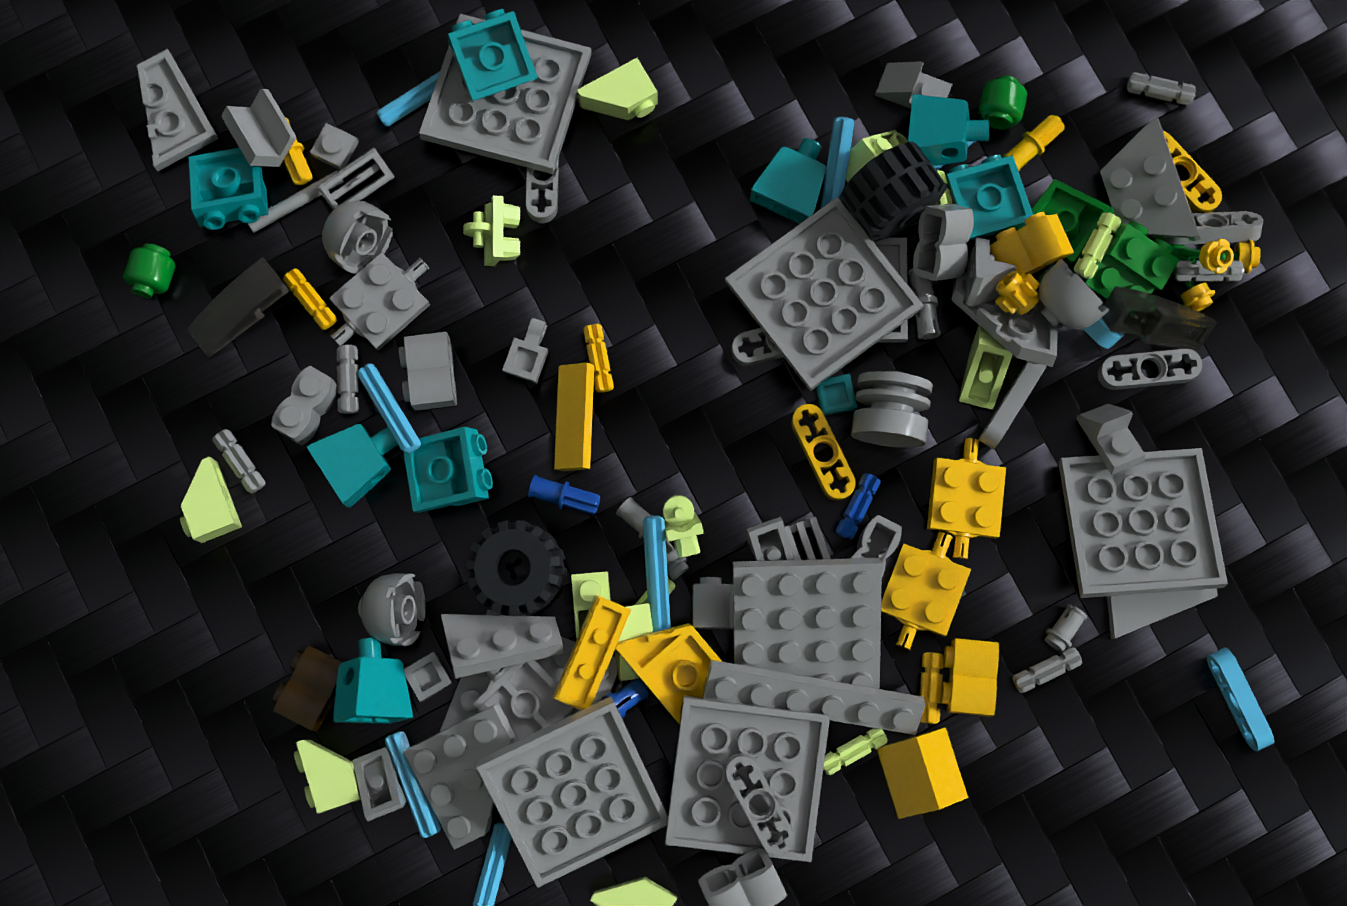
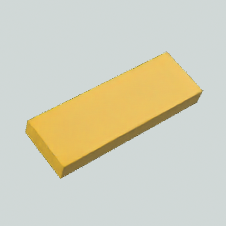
(574, 417)
(591, 653)

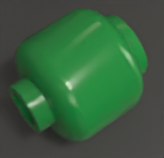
(1003, 102)
(149, 270)

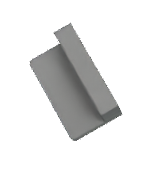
(260, 130)

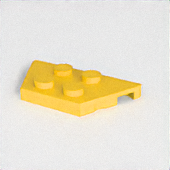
(670, 664)

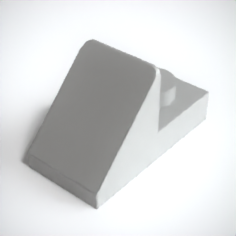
(905, 79)
(983, 273)
(1111, 437)
(769, 541)
(378, 784)

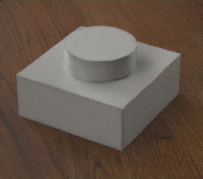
(334, 147)
(427, 677)

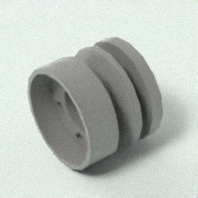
(891, 401)

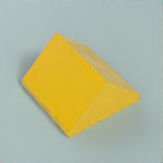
(922, 773)

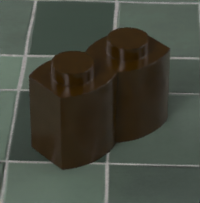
(309, 690)

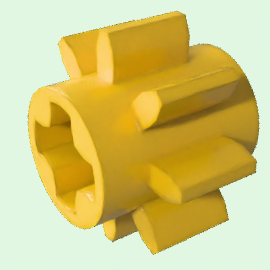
(1017, 293)

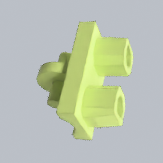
(488, 231)
(682, 525)

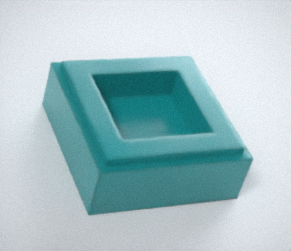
(836, 395)

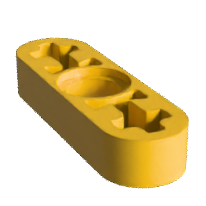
(1205, 183)
(829, 438)

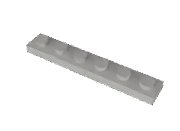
(801, 693)

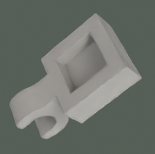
(526, 356)

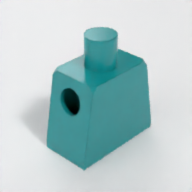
(944, 128)
(791, 182)
(353, 460)
(371, 688)

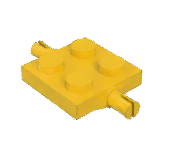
(966, 498)
(924, 590)

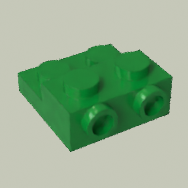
(1076, 213)
(1133, 262)

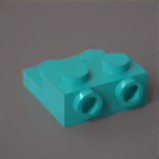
(491, 54)
(226, 189)
(992, 193)
(448, 470)

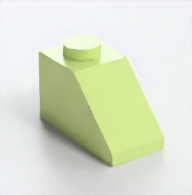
(621, 92)
(984, 370)
(208, 504)

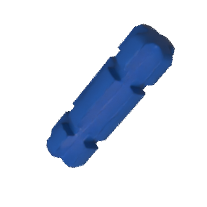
(857, 506)

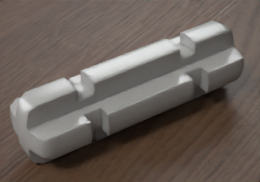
(1161, 88)
(1186, 270)
(347, 379)
(238, 461)
(1047, 670)

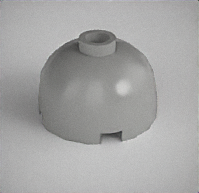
(356, 234)
(1069, 299)
(392, 609)

